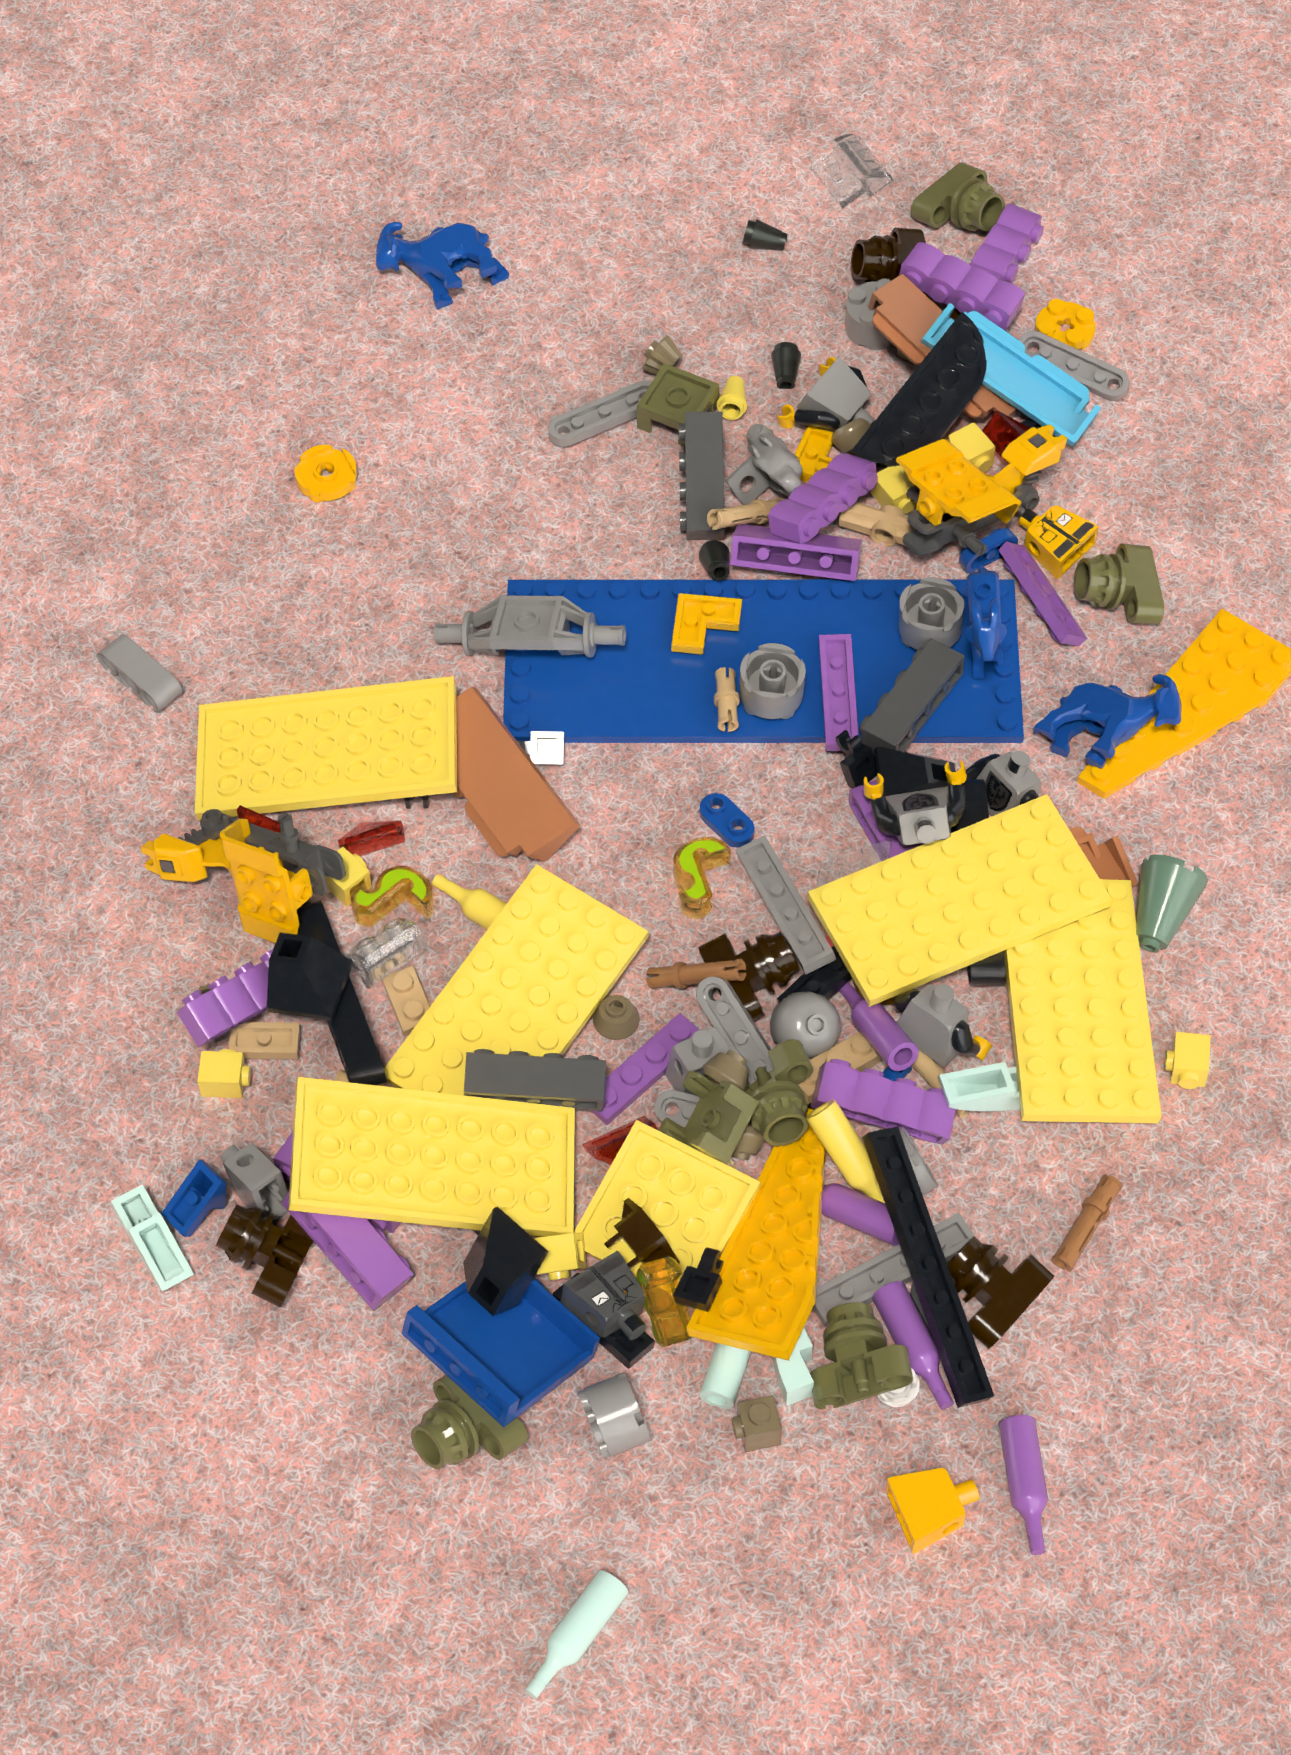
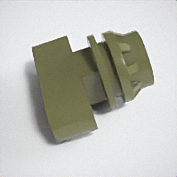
(962, 197)
(1122, 578)
(781, 1100)
(861, 1358)
(458, 1426)

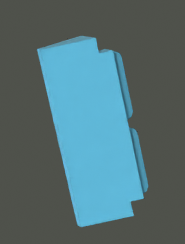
(1026, 381)

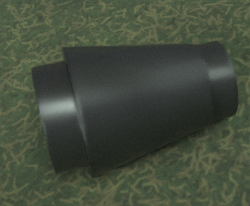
(764, 236)
(786, 364)
(715, 559)

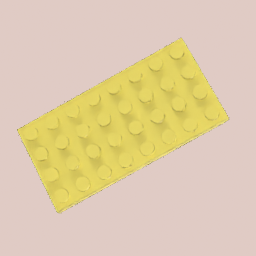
(328, 747)
(958, 899)
(522, 984)
(1083, 1020)
(431, 1157)

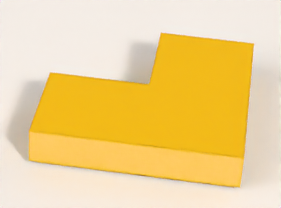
(814, 451)
(700, 613)

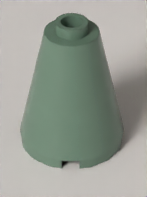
(1165, 899)

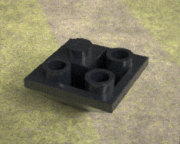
(910, 771)
(305, 977)
(501, 1263)

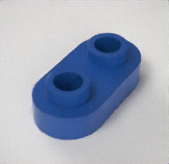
(994, 542)
(725, 818)

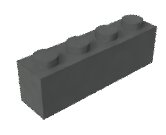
(703, 472)
(913, 697)
(536, 1079)

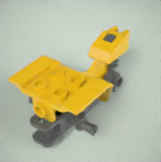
(962, 499)
(269, 868)

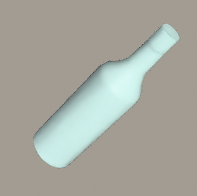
(724, 1376)
(579, 1628)

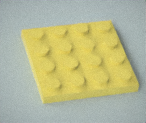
(680, 1189)

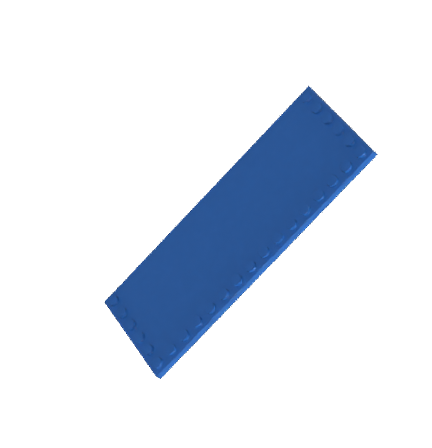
(668, 696)

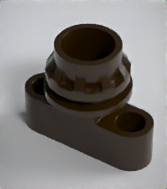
(883, 256)
(766, 964)
(277, 1250)
(999, 1291)

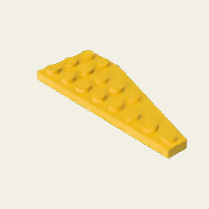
(1218, 682)
(771, 1257)

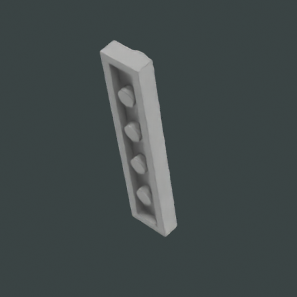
(785, 905)
(890, 1266)

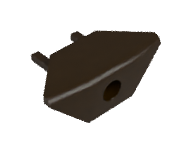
(640, 1236)

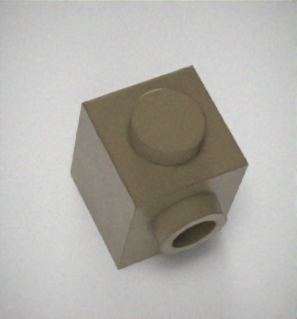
(757, 1424)

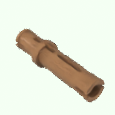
(683, 975)
(1093, 1212)

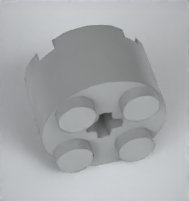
(859, 317)
(930, 611)
(772, 681)
(614, 1415)

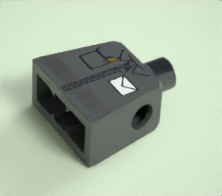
(607, 1298)

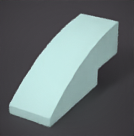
(982, 1088)
(151, 1238)
(794, 1375)

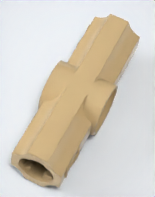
(882, 524)

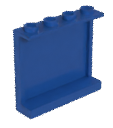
(502, 1358)

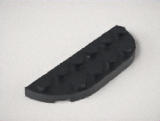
(929, 398)

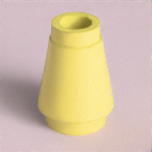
(732, 399)

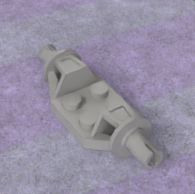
(530, 625)

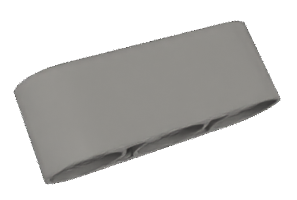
(141, 672)

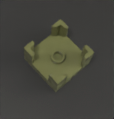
(674, 394)
(716, 1120)

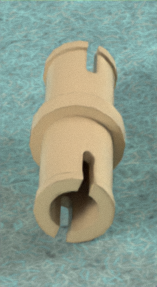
(726, 699)

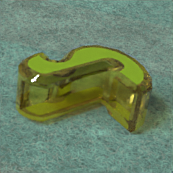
(689, 876)
(390, 890)
(667, 1317)

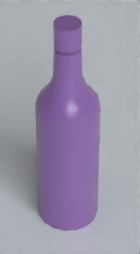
(881, 1031)
(858, 1212)
(909, 1329)
(1025, 1475)

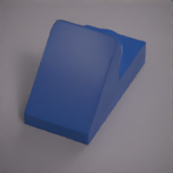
(195, 1197)

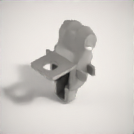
(768, 465)

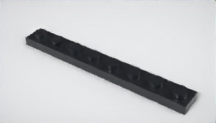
(928, 1267)

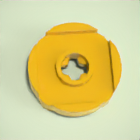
(1076, 316)
(329, 487)

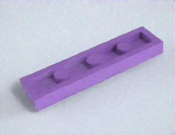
(1039, 589)
(837, 688)
(642, 1068)

